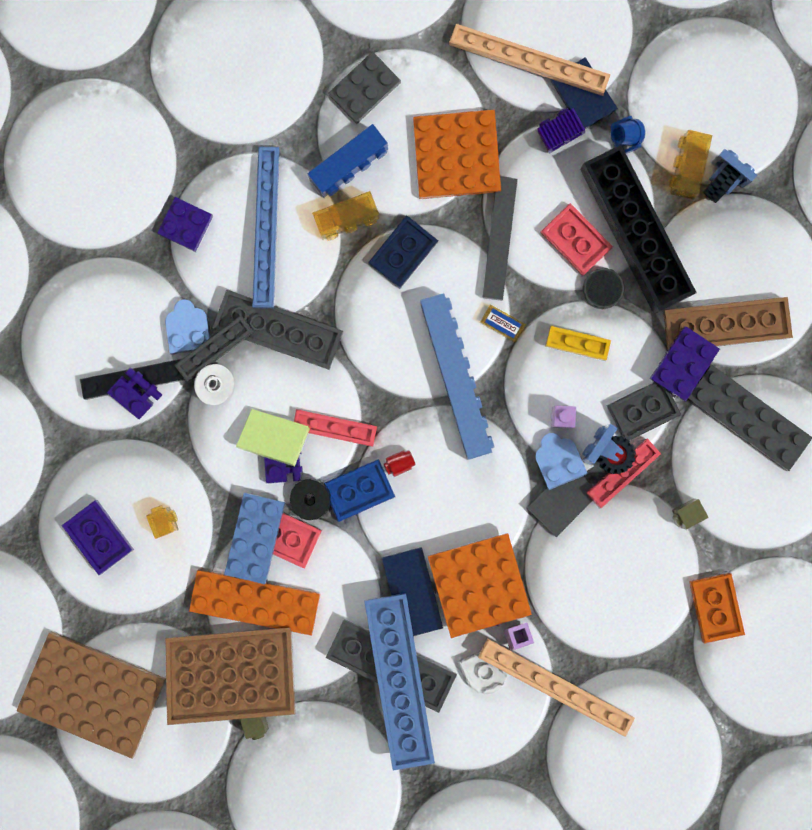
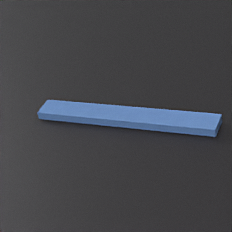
(266, 227)

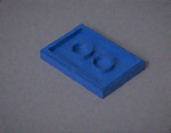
(359, 490)

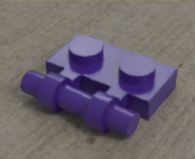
(130, 397)
(277, 471)

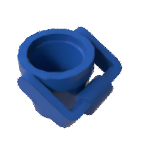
(628, 132)

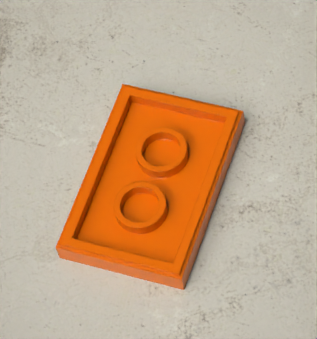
(717, 608)

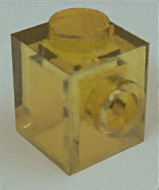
(162, 521)

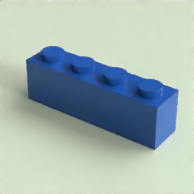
(348, 161)

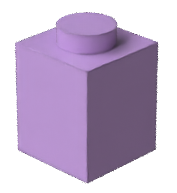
(563, 417)
(518, 636)

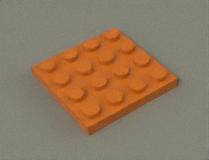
(457, 154)
(479, 585)

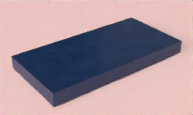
(410, 575)

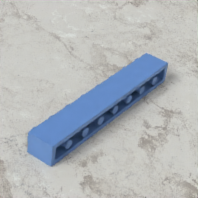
(456, 377)

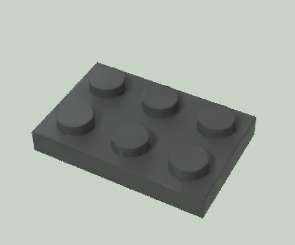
(364, 87)

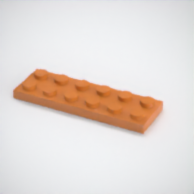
(254, 602)

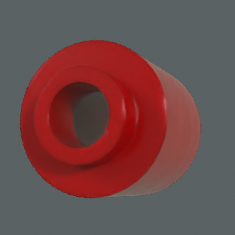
(399, 463)

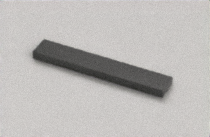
(499, 240)

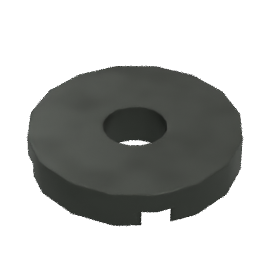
(300, 505)

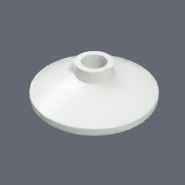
(221, 388)

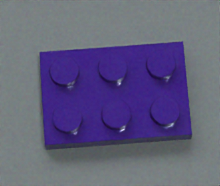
(684, 363)
(97, 537)

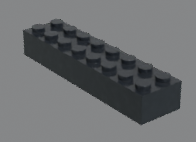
(637, 229)

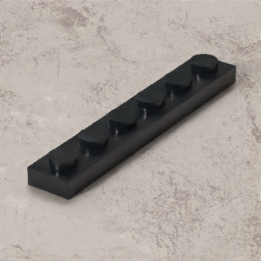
(154, 374)

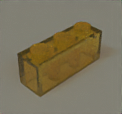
(690, 164)
(346, 216)

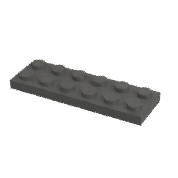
(282, 330)
(749, 418)
(354, 651)

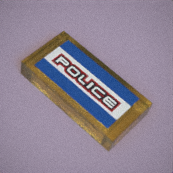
(502, 323)

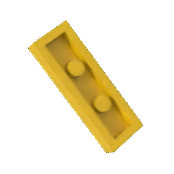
(578, 343)

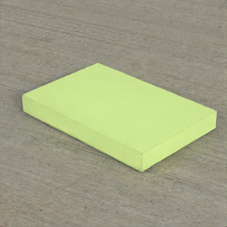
(273, 437)

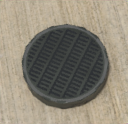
(603, 288)

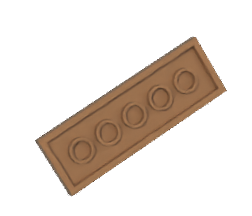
(732, 322)

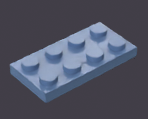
(254, 538)

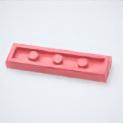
(337, 428)
(612, 484)

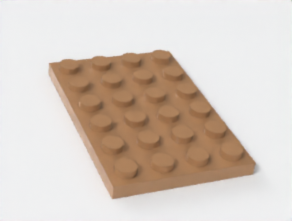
(229, 676)
(91, 694)

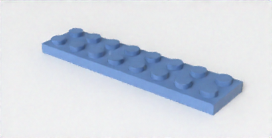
(399, 681)

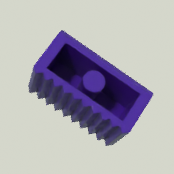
(560, 130)

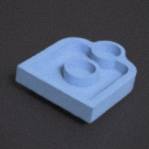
(186, 327)
(559, 461)

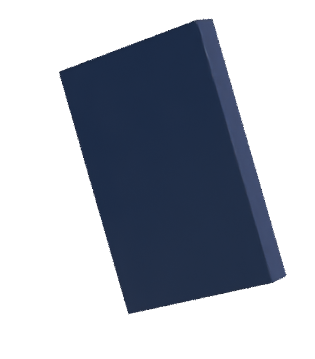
(587, 105)
(403, 252)

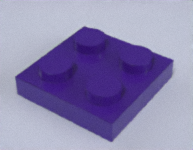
(185, 224)

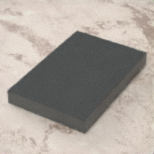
(643, 410)
(561, 504)

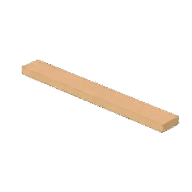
(529, 59)
(556, 687)

